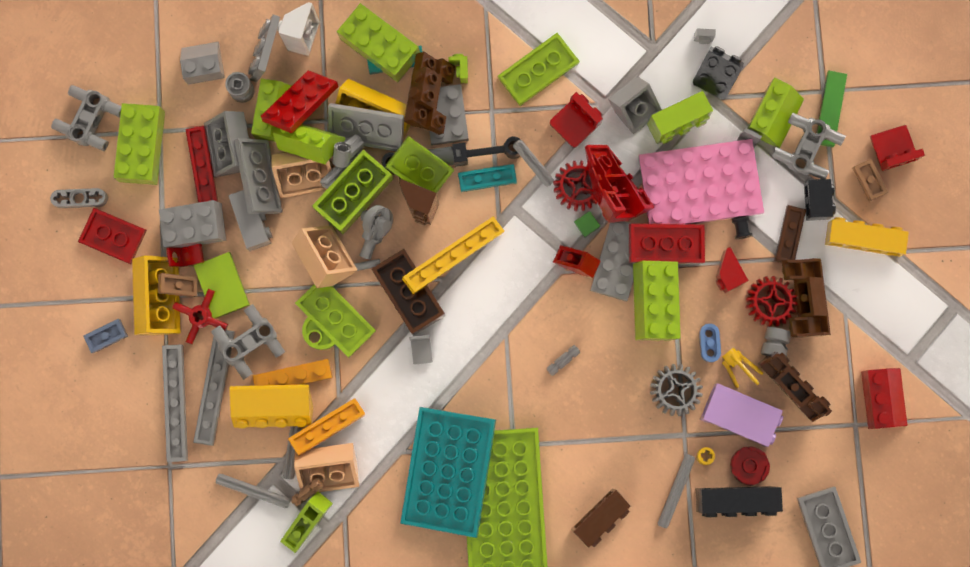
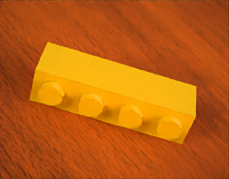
(866, 237)

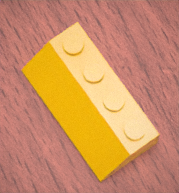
(361, 96)
(153, 310)
(271, 406)

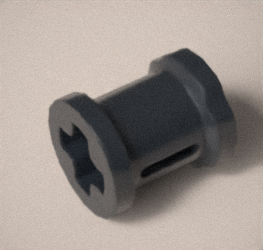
(742, 228)

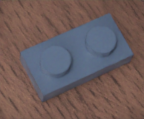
(105, 336)

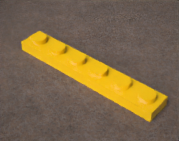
(453, 255)

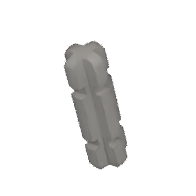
(563, 360)

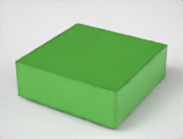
(587, 224)

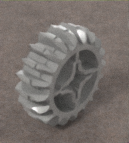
(680, 398)

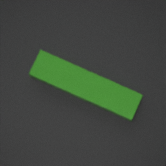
(832, 102)

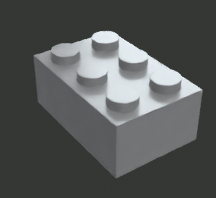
(192, 224)

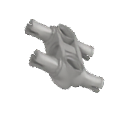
(87, 118)
(808, 146)
(248, 341)

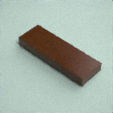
(790, 233)

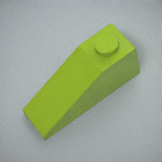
(306, 521)

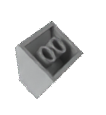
(220, 134)

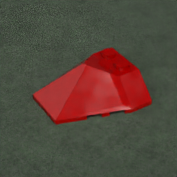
(613, 188)

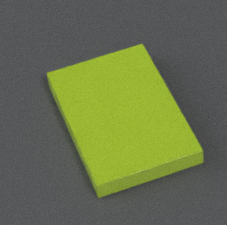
(419, 166)
(222, 277)

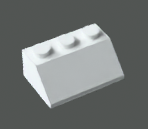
(299, 29)

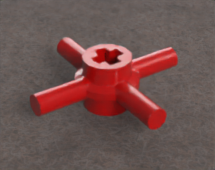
(205, 312)

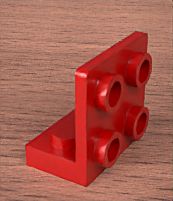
(895, 148)

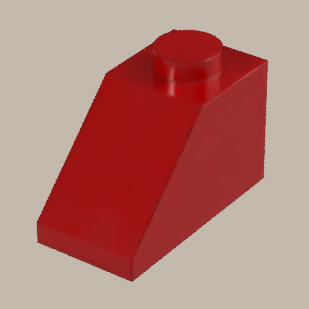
(577, 261)
(730, 273)

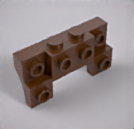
(425, 91)
(811, 297)
(798, 391)

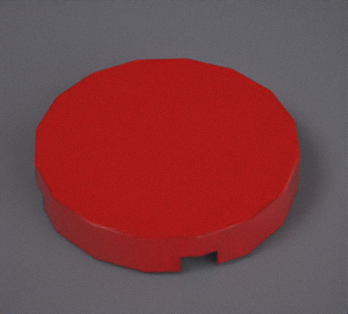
(750, 465)

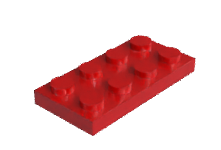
(299, 101)
(667, 243)

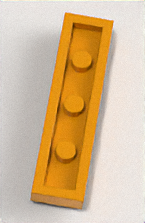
(295, 375)
(326, 427)

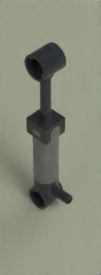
(458, 154)

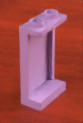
(742, 415)

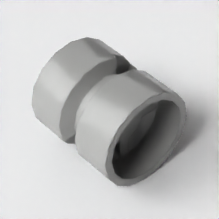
(239, 87)
(776, 341)

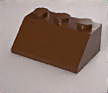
(420, 201)
(601, 518)

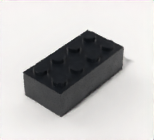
(739, 500)

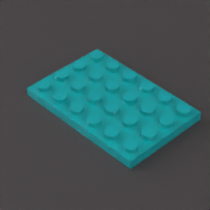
(448, 472)

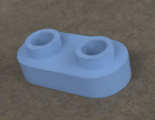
(711, 343)

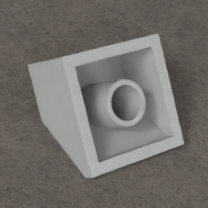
(201, 63)
(635, 104)

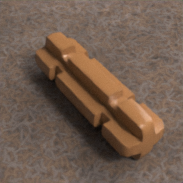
(307, 492)

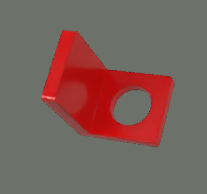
(186, 256)

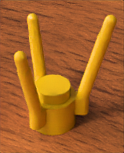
(735, 357)

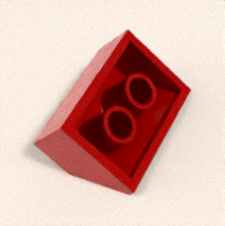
(884, 398)

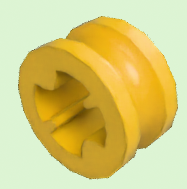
(702, 451)

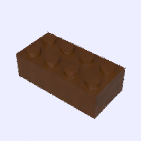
(415, 309)

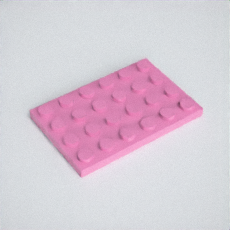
(702, 183)

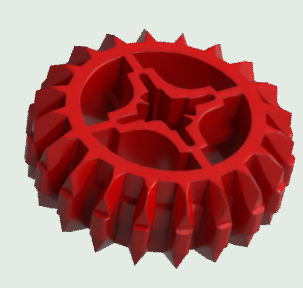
(570, 182)
(772, 293)

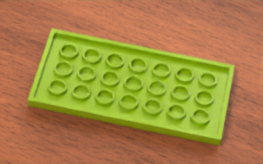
(512, 507)

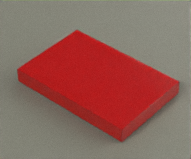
(112, 235)

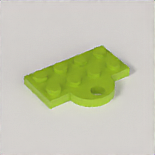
(334, 321)

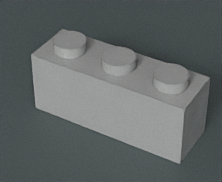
(251, 225)

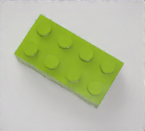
(378, 42)
(139, 144)
(353, 192)
(656, 300)

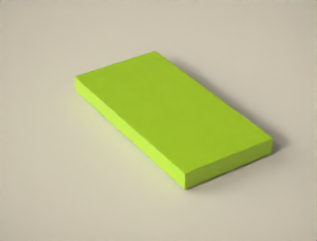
(538, 69)

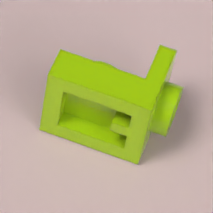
(462, 70)

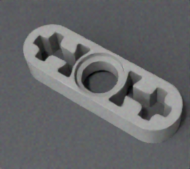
(93, 192)

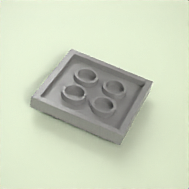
(263, 48)

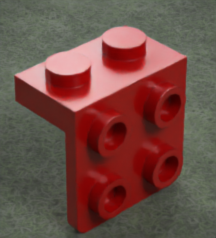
(576, 120)

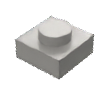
(704, 36)

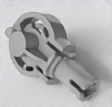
(375, 228)

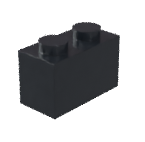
(819, 200)

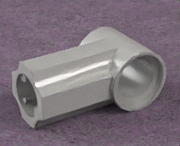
(346, 150)

